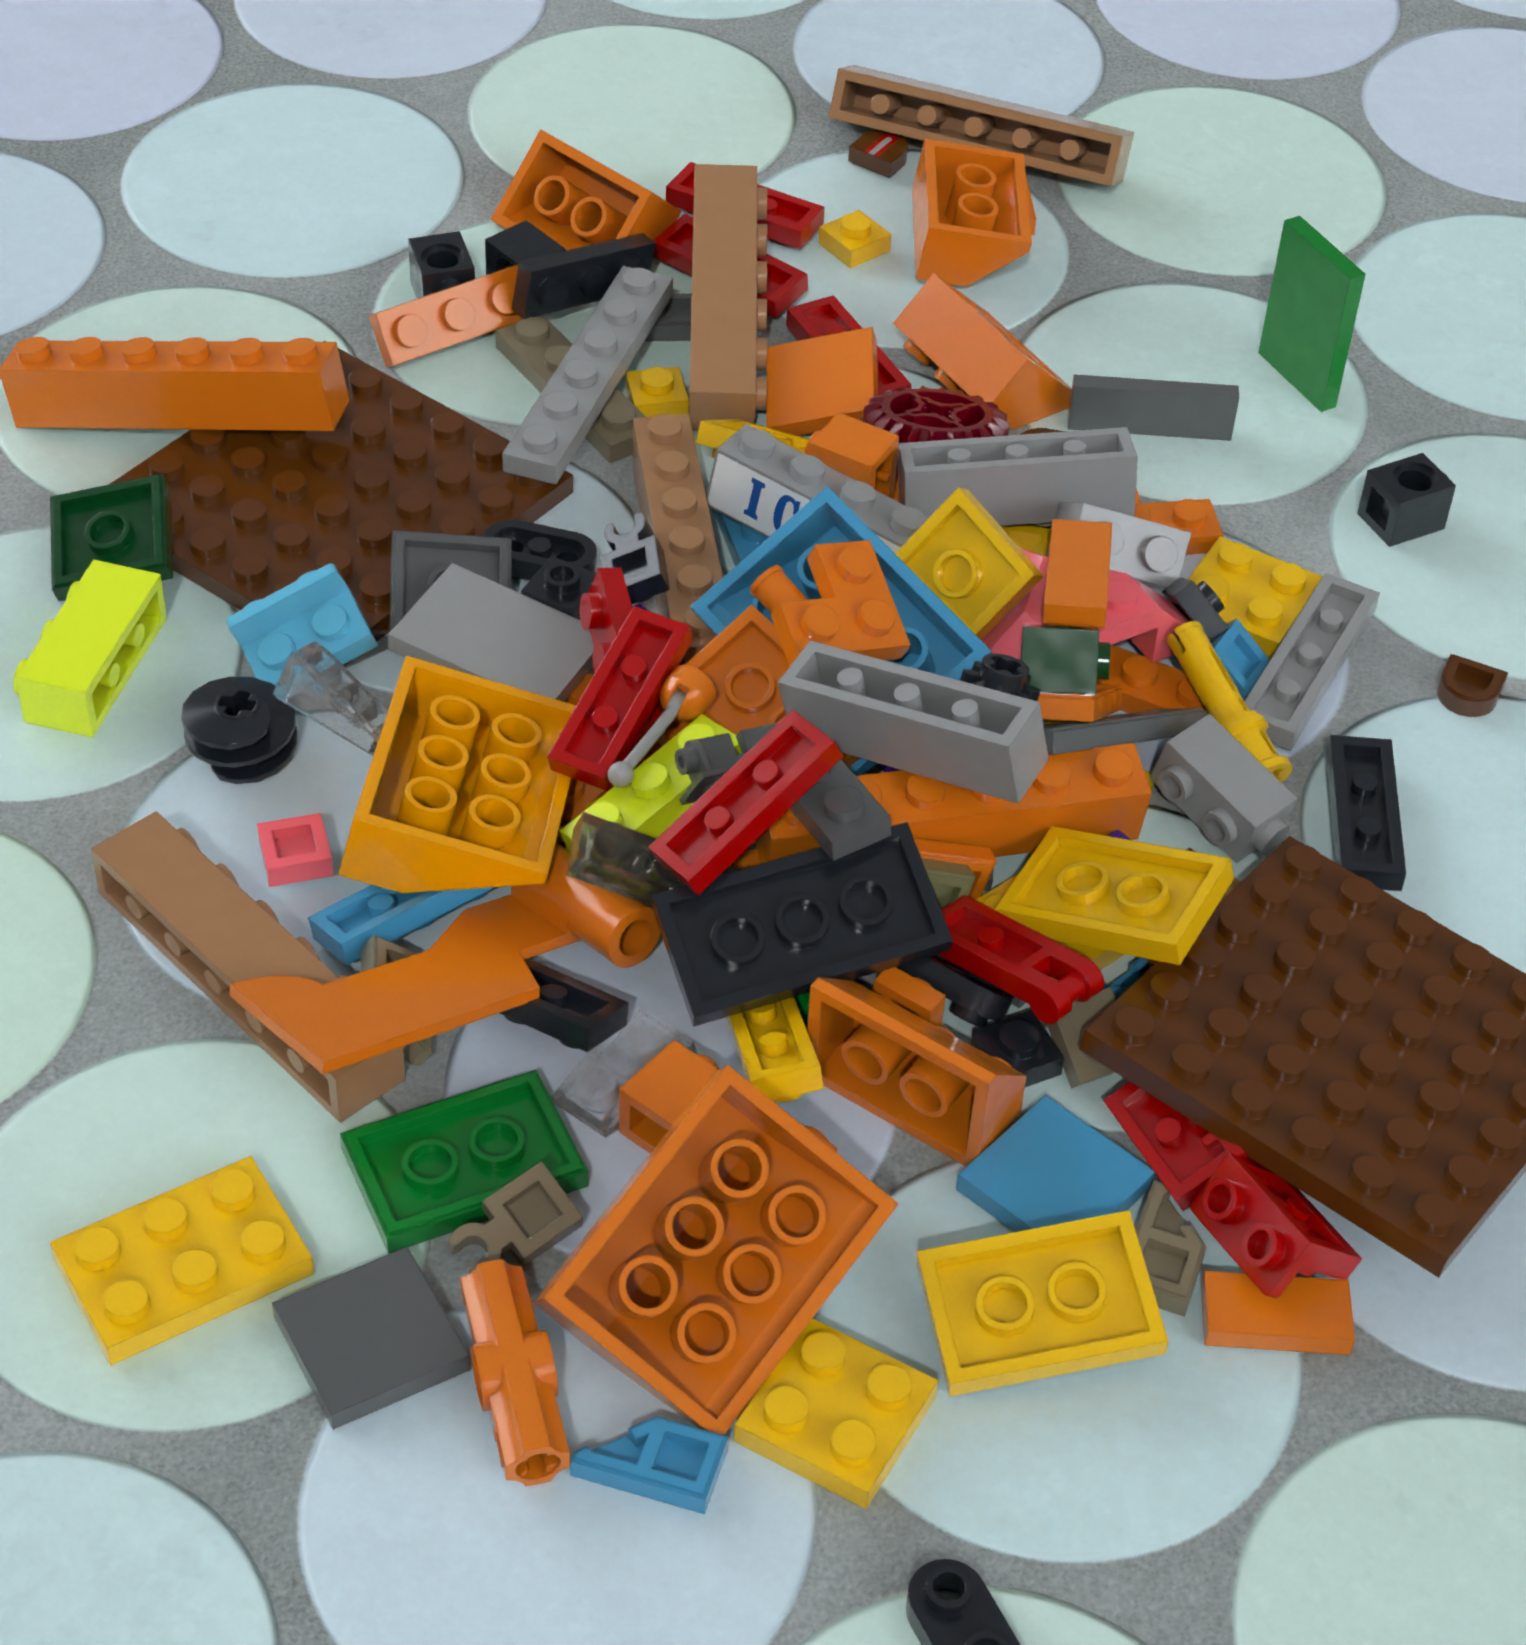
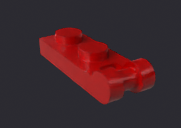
(1019, 960)

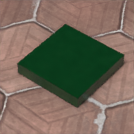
(112, 524)

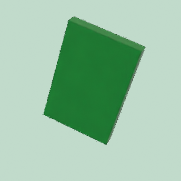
(1311, 313)
(439, 1162)

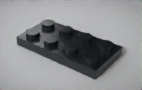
(797, 919)

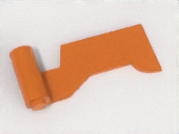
(459, 980)

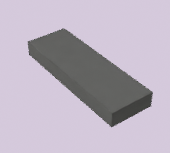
(1153, 407)

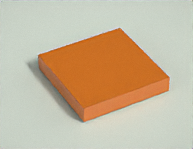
(819, 378)

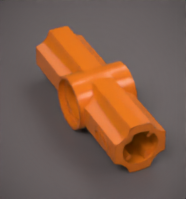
(514, 1373)

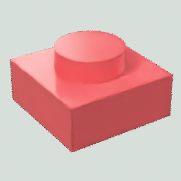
(295, 849)

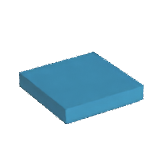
(1053, 1172)

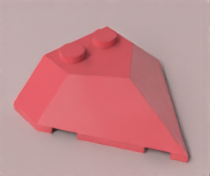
(1132, 614)

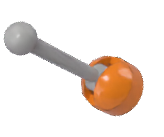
(675, 704)

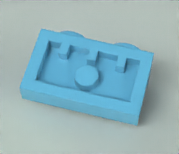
(306, 611)

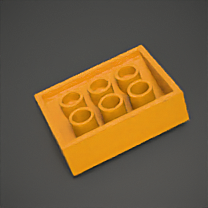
(459, 786)

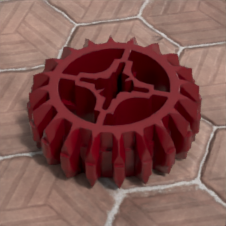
(934, 415)

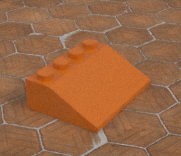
(717, 1252)

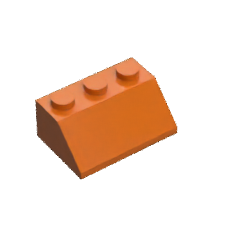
(579, 198)
(968, 211)
(979, 354)
(911, 1070)

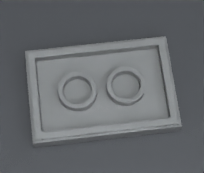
(495, 635)

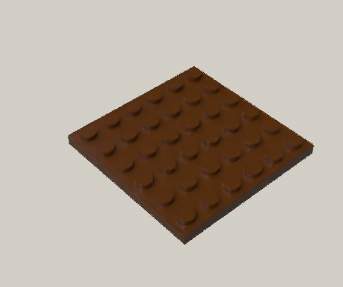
(283, 503)
(1340, 1051)

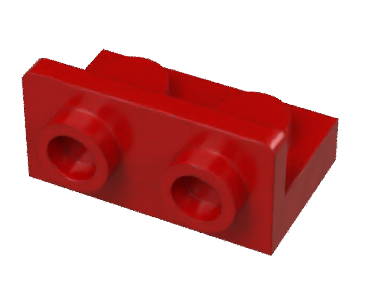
(1171, 1144)
(1270, 1226)

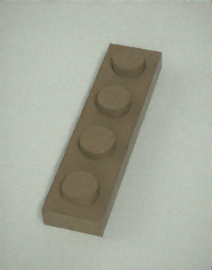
(537, 351)

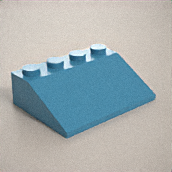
(936, 634)

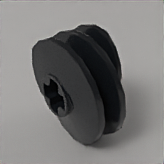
(239, 728)

